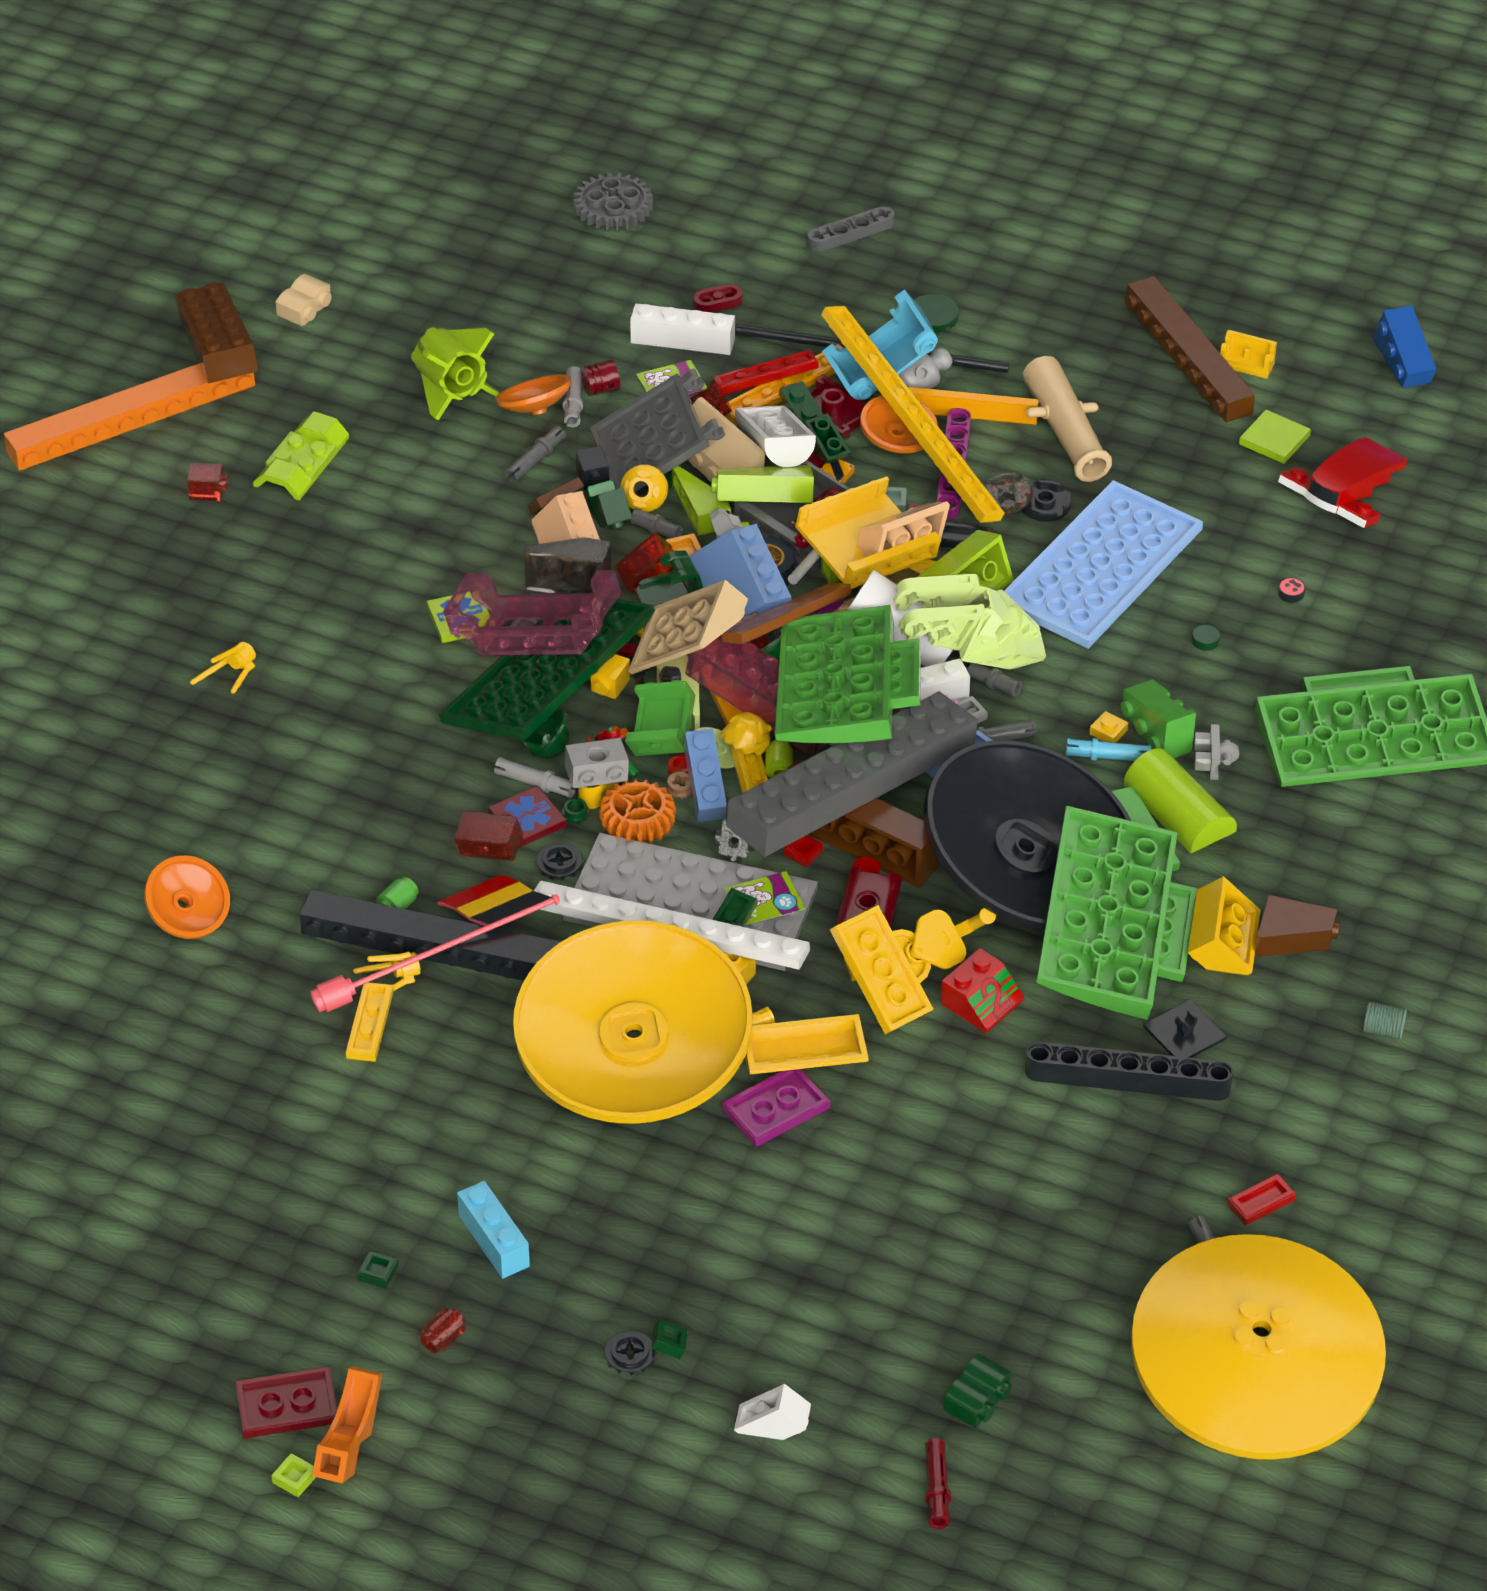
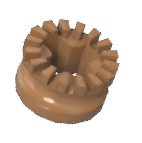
(675, 789)

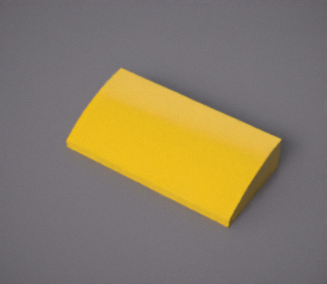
(806, 1044)

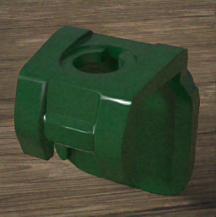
(672, 583)

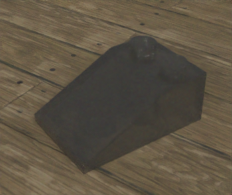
(565, 565)

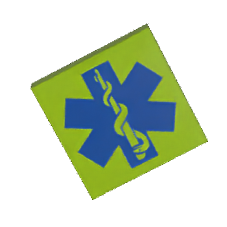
(468, 607)

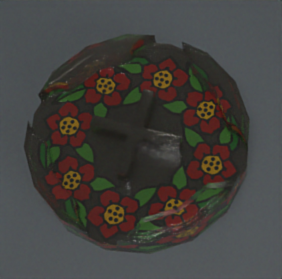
(1010, 492)

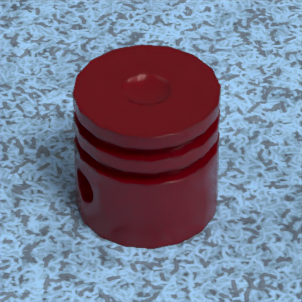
(600, 378)

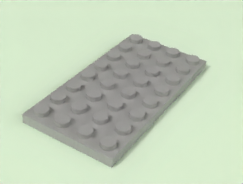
(679, 883)

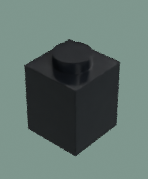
(592, 466)

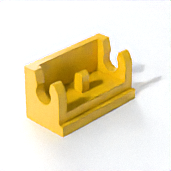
(1249, 353)

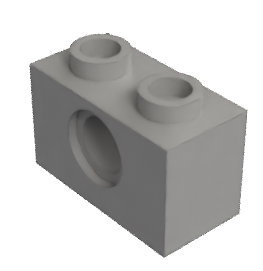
(596, 763)

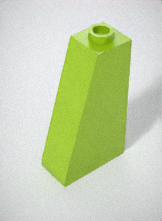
(764, 484)

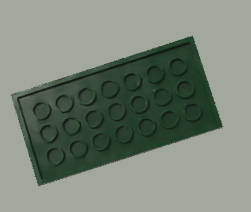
(527, 689)

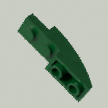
(828, 441)

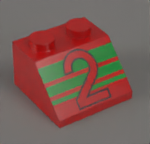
(981, 991)

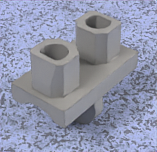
(1209, 761)

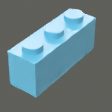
(493, 1229)

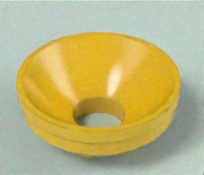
(657, 487)

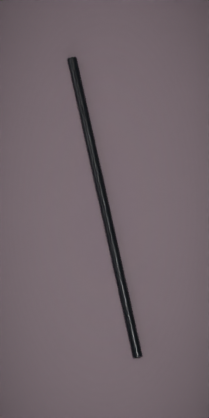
(827, 341)

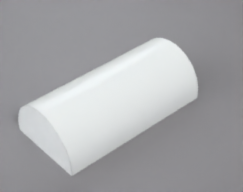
(777, 433)
(880, 592)

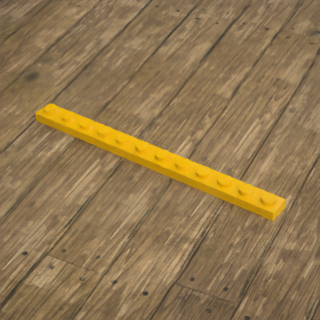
(913, 414)

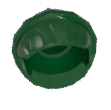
(549, 737)

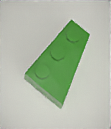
(1159, 718)

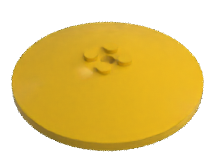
(626, 979)
(1251, 1391)

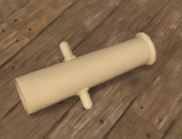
(1066, 417)

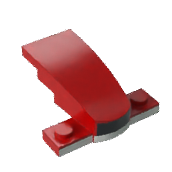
(1346, 478)

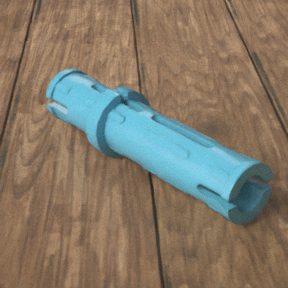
(1104, 749)

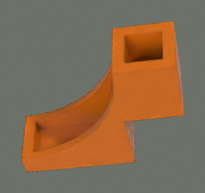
(352, 1424)

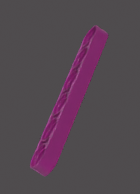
(961, 445)

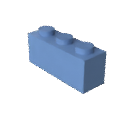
(705, 775)

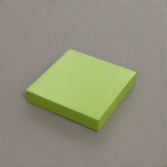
(1275, 436)

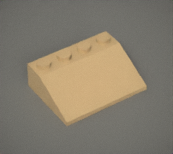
(688, 624)

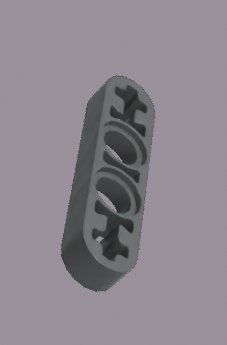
(825, 238)

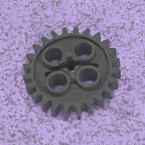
(613, 201)

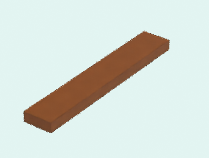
(786, 613)

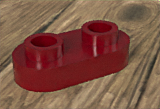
(718, 298)

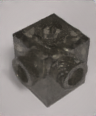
(727, 847)

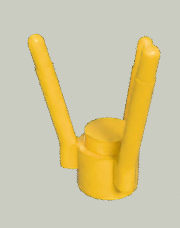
(238, 658)
(406, 973)

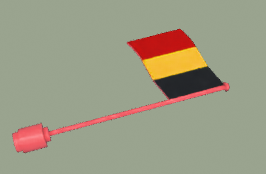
(486, 904)

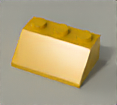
(1224, 928)

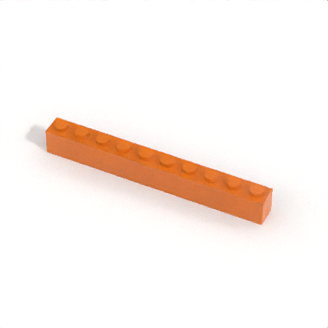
(117, 415)

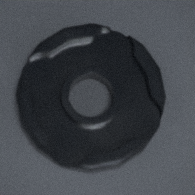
(1051, 510)

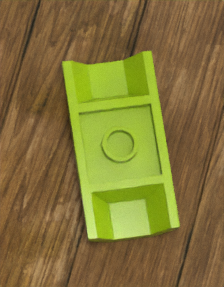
(304, 454)

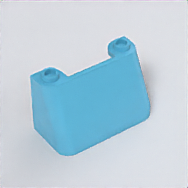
(899, 340)

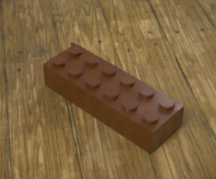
(216, 332)
(883, 834)

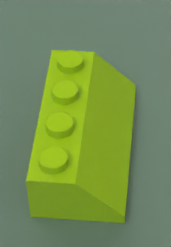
(980, 555)

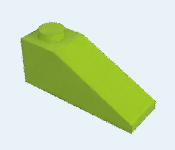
(696, 499)

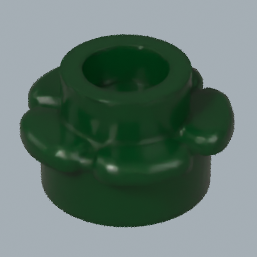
(575, 811)

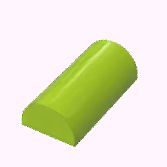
(1178, 800)

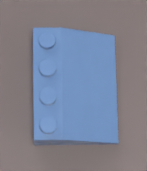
(747, 565)

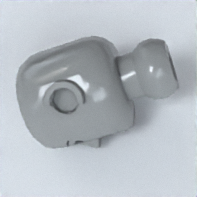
(925, 371)

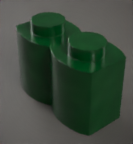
(977, 1391)

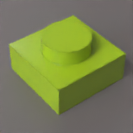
(293, 1475)

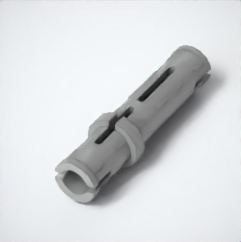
(573, 403)
(546, 781)

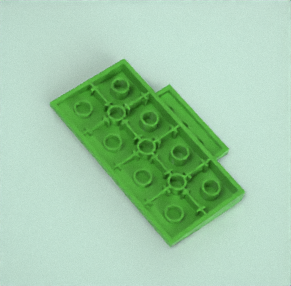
(844, 677)
(1372, 726)
(1114, 914)

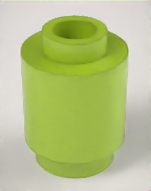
(778, 758)

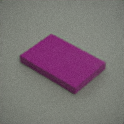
(775, 1105)

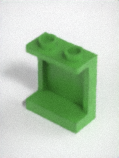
(661, 718)

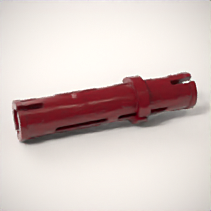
(937, 1494)

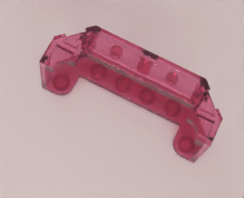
(494, 639)

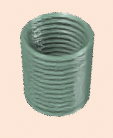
(1384, 1020)

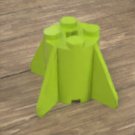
(452, 365)

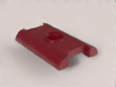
(839, 405)
(867, 891)

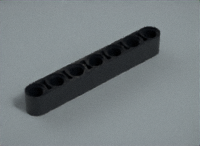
(1128, 1071)

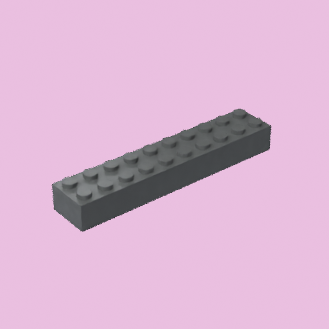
(849, 775)

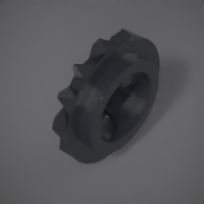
(570, 857)
(617, 1349)

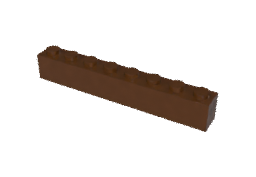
(1190, 349)

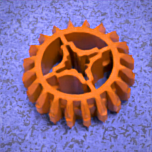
(637, 811)

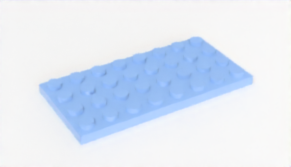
(1102, 563)

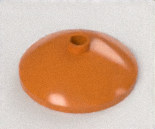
(534, 394)
(886, 428)
(196, 885)

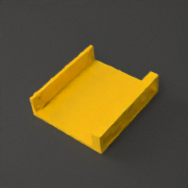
(835, 526)

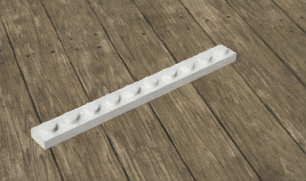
(725, 936)

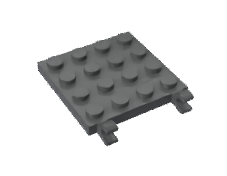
(655, 429)

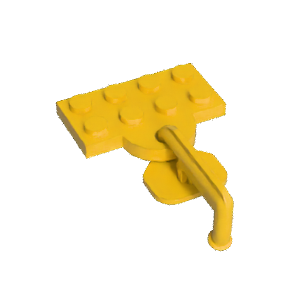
(893, 971)

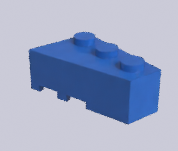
(1404, 347)

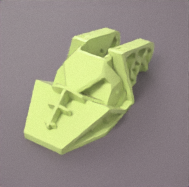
(971, 619)

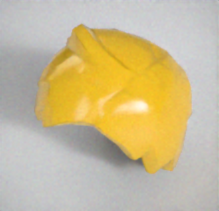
(747, 733)

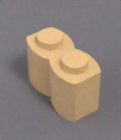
(303, 299)

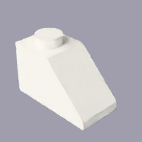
(773, 1414)

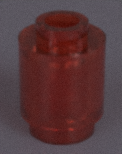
(442, 1330)

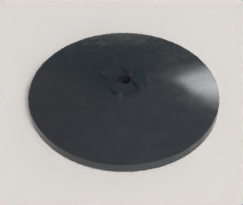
(1002, 798)

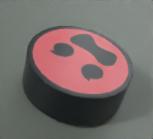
(1291, 590)

